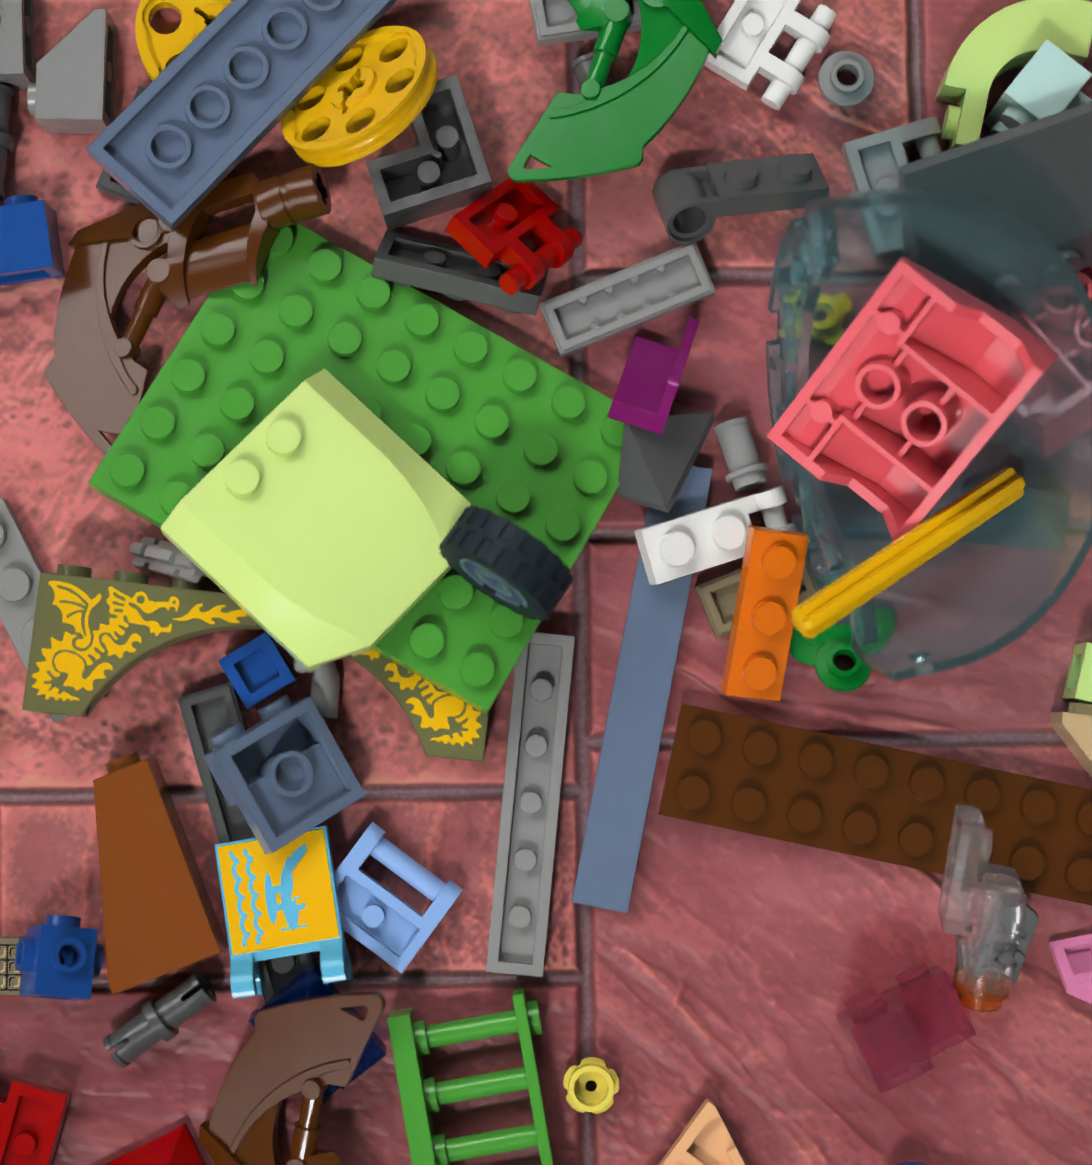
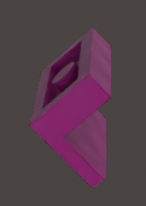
(651, 381)

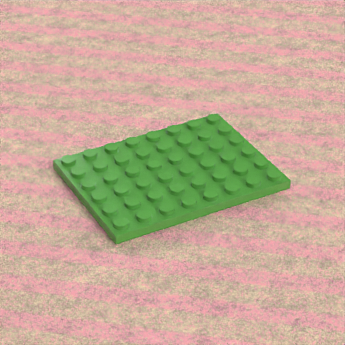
(460, 396)

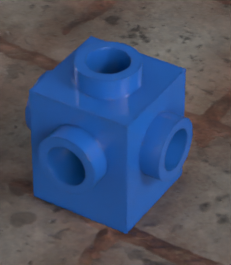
(54, 978)

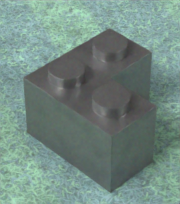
(441, 171)

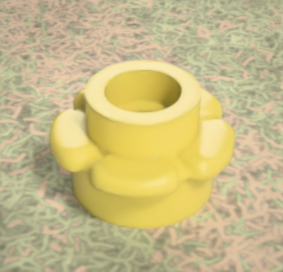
(583, 1099)

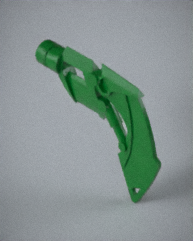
(611, 125)

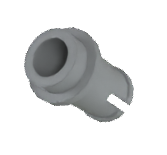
(740, 455)

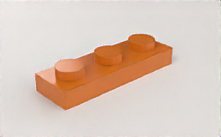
(763, 613)

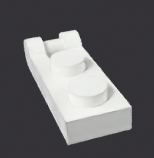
(707, 535)

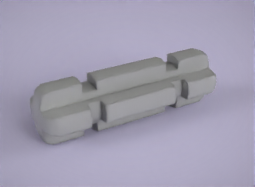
(164, 559)

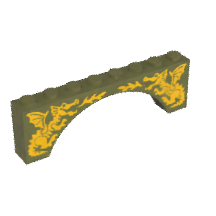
(100, 629)

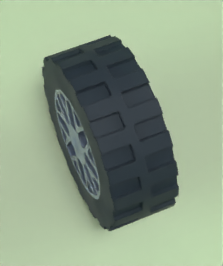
(506, 563)

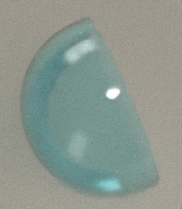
(1024, 557)

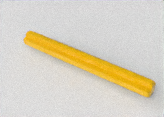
(907, 552)

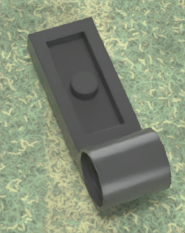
(697, 195)

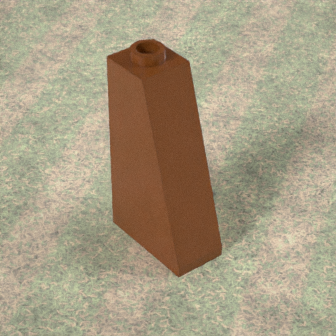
(150, 881)

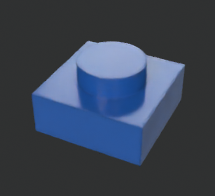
(257, 670)

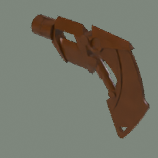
(92, 363)
(291, 1051)

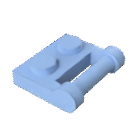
(378, 915)

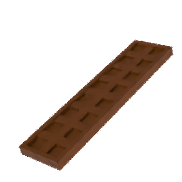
(873, 800)

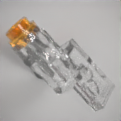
(986, 914)

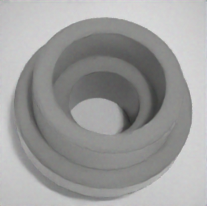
(840, 94)

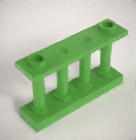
(424, 1095)

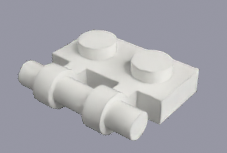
(750, 35)

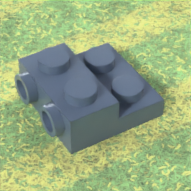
(283, 772)

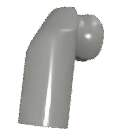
(324, 688)

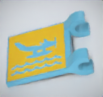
(281, 908)

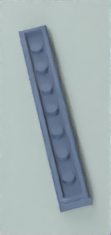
(635, 722)

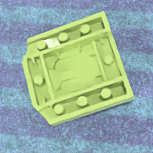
(320, 524)

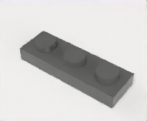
(449, 271)

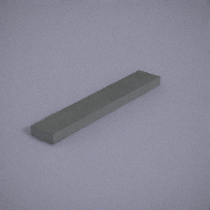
(204, 717)

